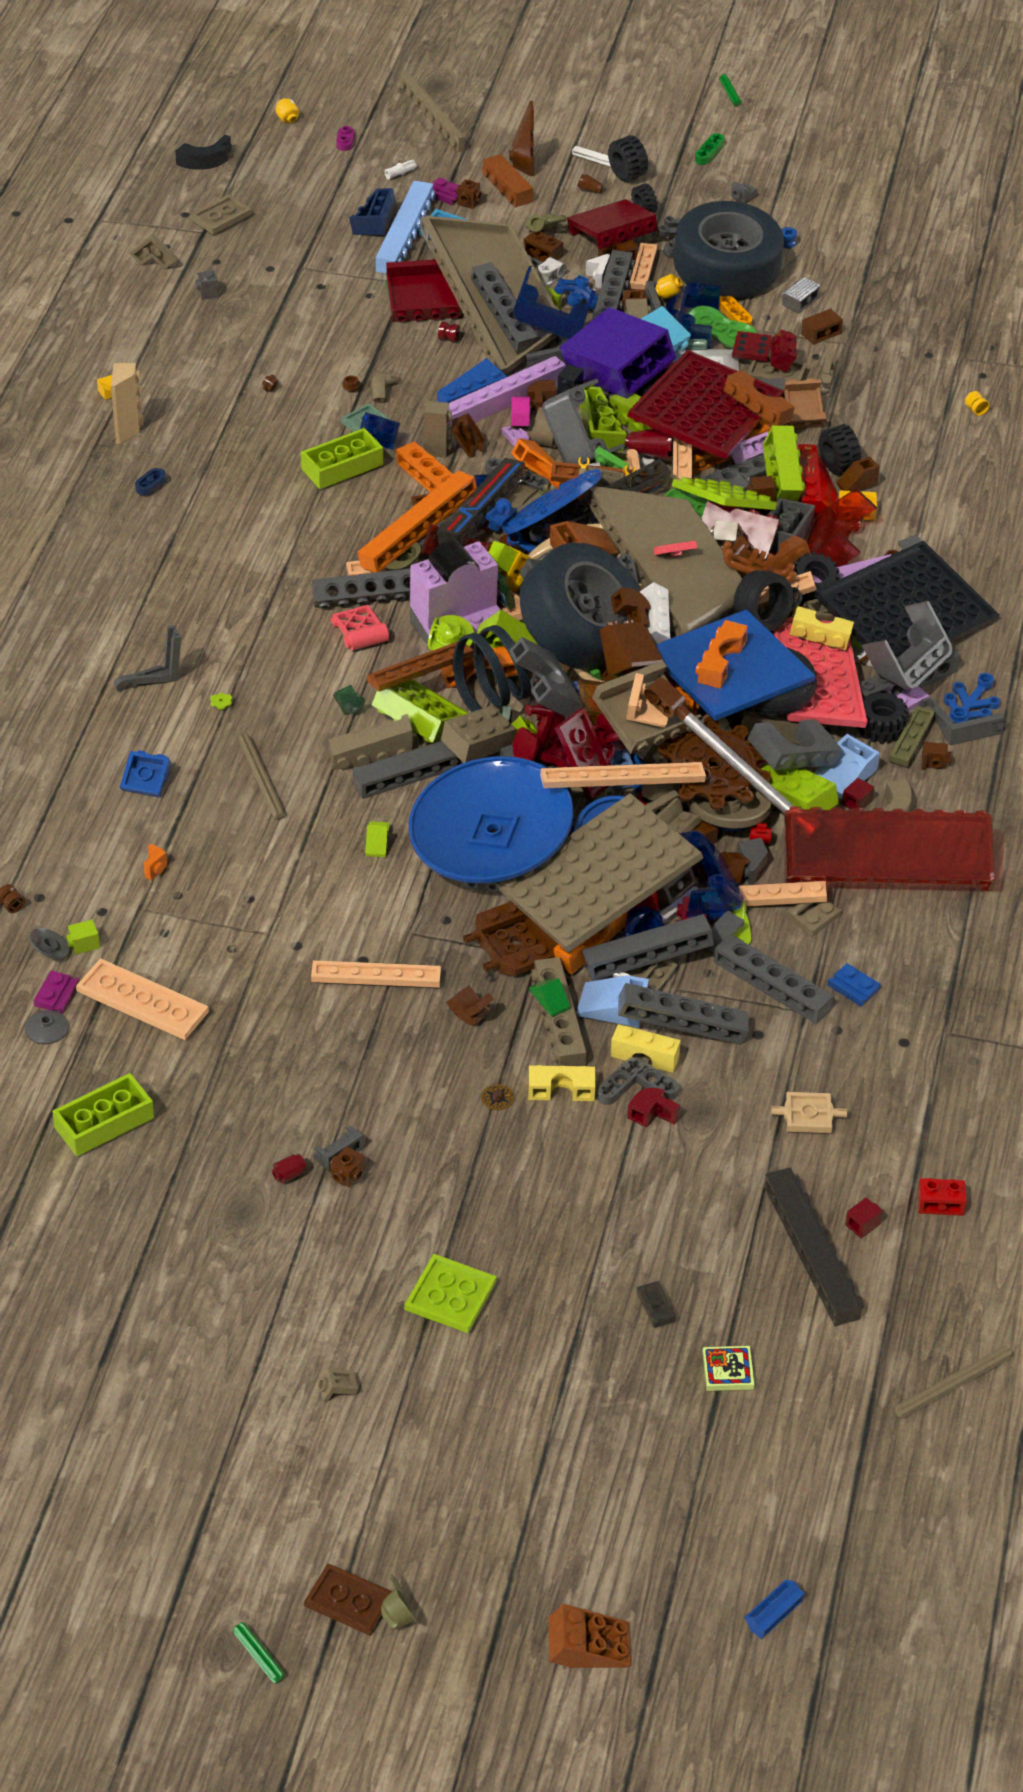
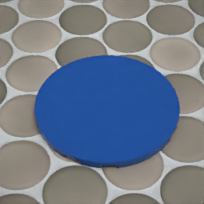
(552, 501)

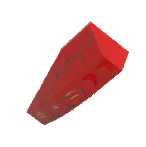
(818, 485)

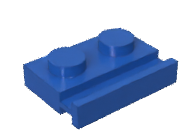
(854, 984)

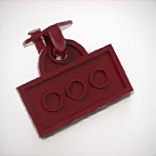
(586, 743)
(540, 745)

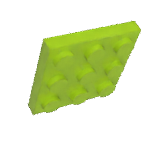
(450, 1293)

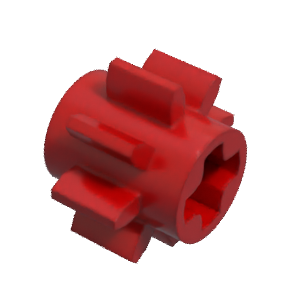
(760, 831)

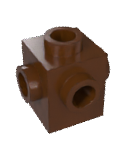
(468, 193)
(347, 1166)

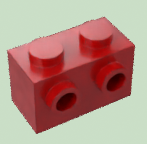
(941, 1196)

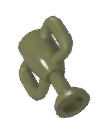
(544, 222)

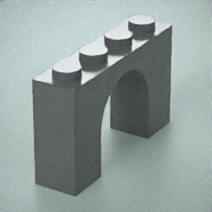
(554, 688)
(816, 750)

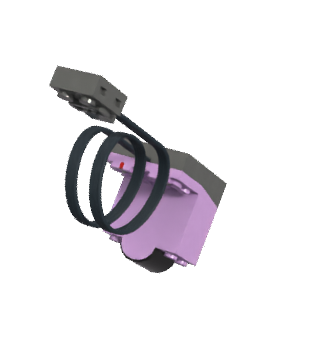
(465, 585)

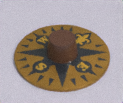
(497, 1097)

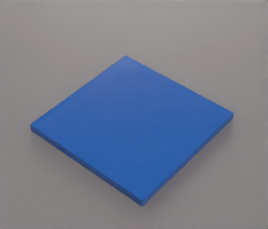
(753, 675)

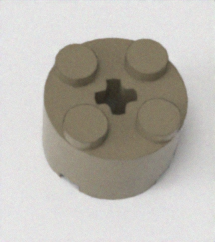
(541, 432)

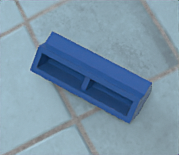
(774, 1608)

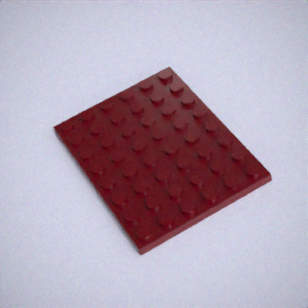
(696, 409)

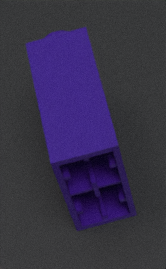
(619, 351)

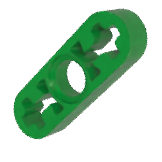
(709, 149)

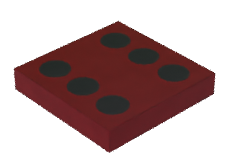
(752, 346)

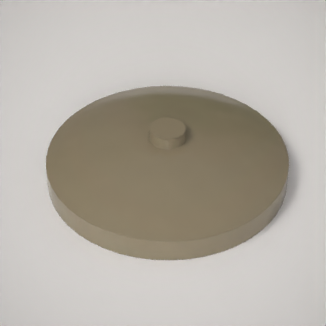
(734, 813)

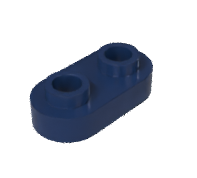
(150, 481)

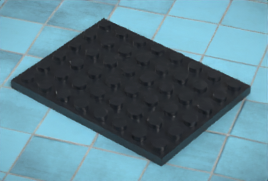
(879, 592)

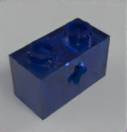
(382, 429)

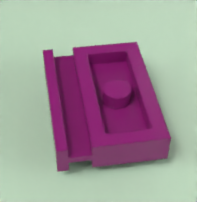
(445, 191)
(56, 991)

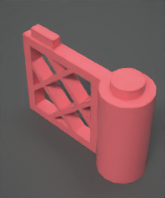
(363, 634)

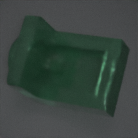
(348, 700)

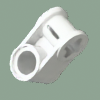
(551, 271)

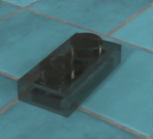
(656, 1304)

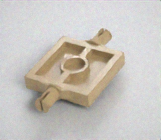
(808, 1112)

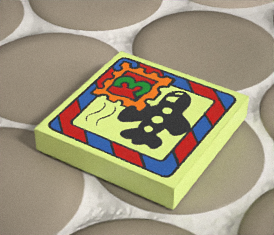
(728, 1368)

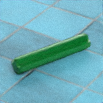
(731, 92)
(258, 1652)

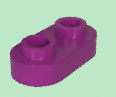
(345, 138)

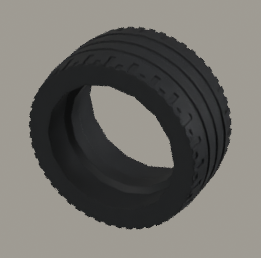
(779, 601)

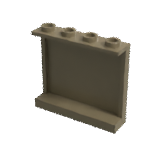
(613, 702)

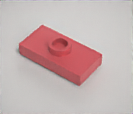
(675, 549)

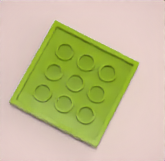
(724, 493)

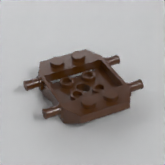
(504, 955)

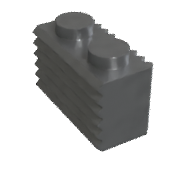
(800, 294)

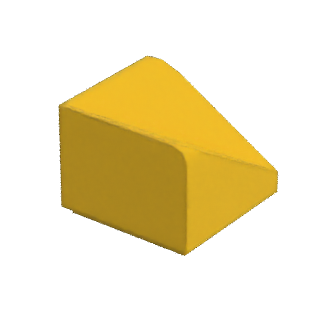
(104, 387)

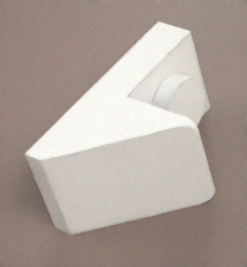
(597, 268)

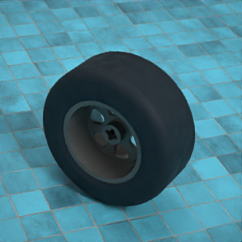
(729, 248)
(564, 622)

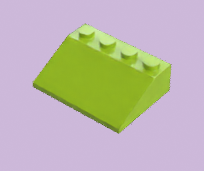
(424, 708)

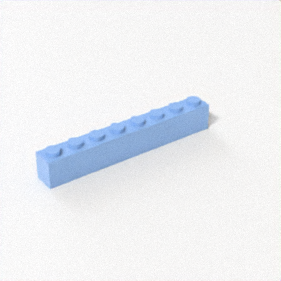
(405, 225)

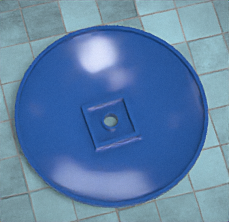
(462, 806)

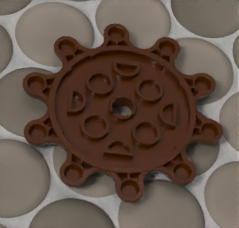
(720, 780)

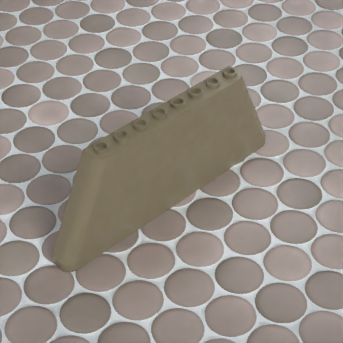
(469, 243)
(697, 581)

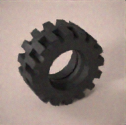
(645, 197)

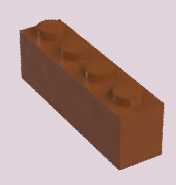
(507, 180)

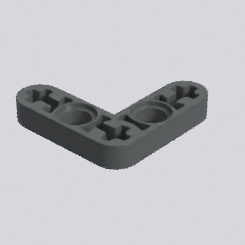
(636, 1076)

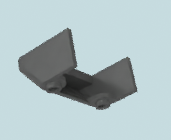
(568, 427)
(927, 650)

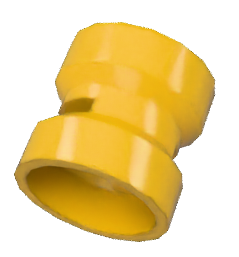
(977, 403)

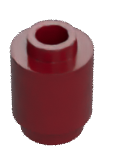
(289, 1168)

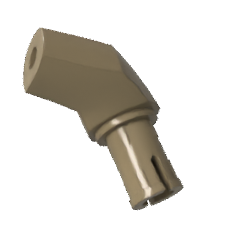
(378, 385)

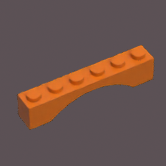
(537, 461)

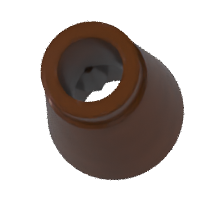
(590, 184)

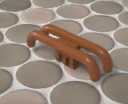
(755, 562)

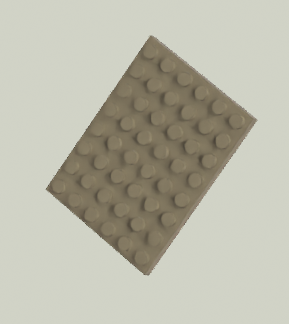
(601, 872)

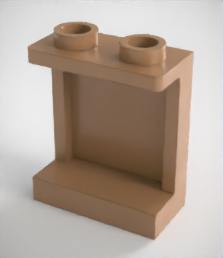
(807, 401)

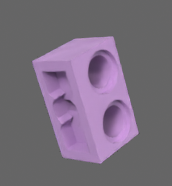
(749, 448)

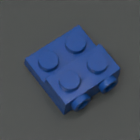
(145, 773)

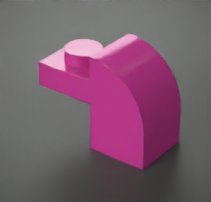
(520, 411)

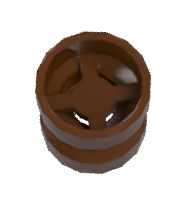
(11, 898)

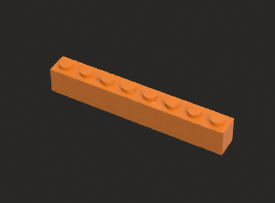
(416, 522)

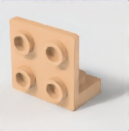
(641, 709)

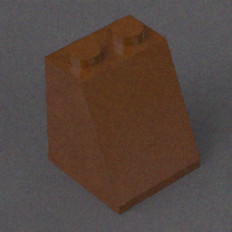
(627, 647)

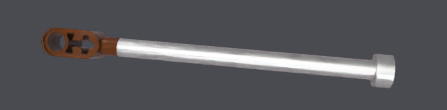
(672, 702)

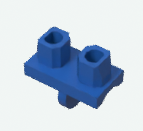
(500, 514)

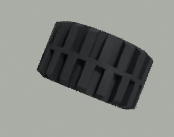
(628, 158)
(839, 448)
(819, 567)
(885, 717)

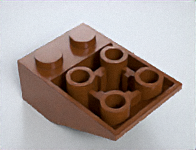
(579, 533)
(588, 1639)

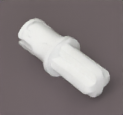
(400, 169)

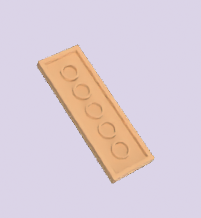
(142, 999)

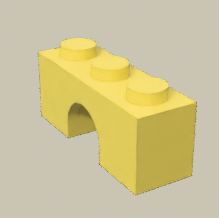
(831, 634)
(661, 1049)
(577, 1079)

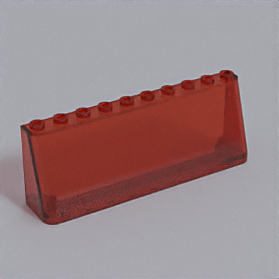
(889, 846)

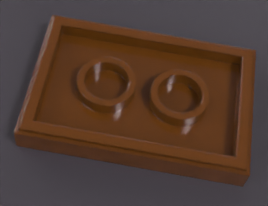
(347, 1599)

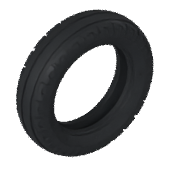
(791, 700)

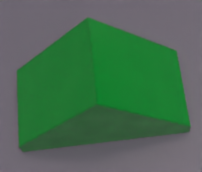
(551, 996)

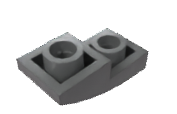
(726, 925)

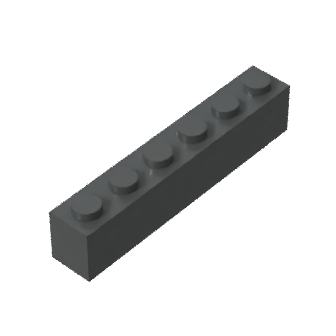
(403, 769)
(647, 947)

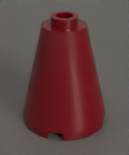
(651, 443)

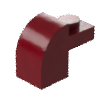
(651, 1103)

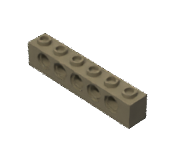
(563, 1028)

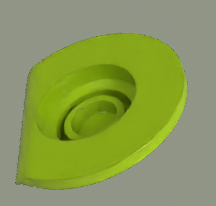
(448, 630)

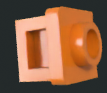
(155, 863)

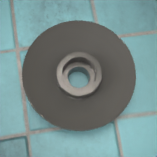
(49, 943)
(46, 1027)

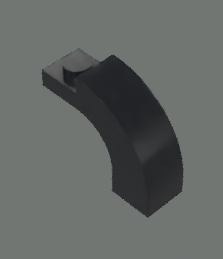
(204, 157)

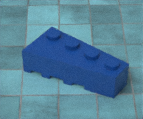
(474, 379)

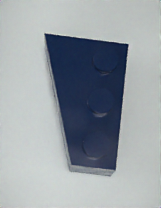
(375, 214)

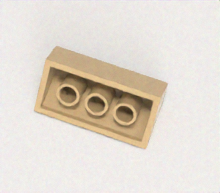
(126, 401)

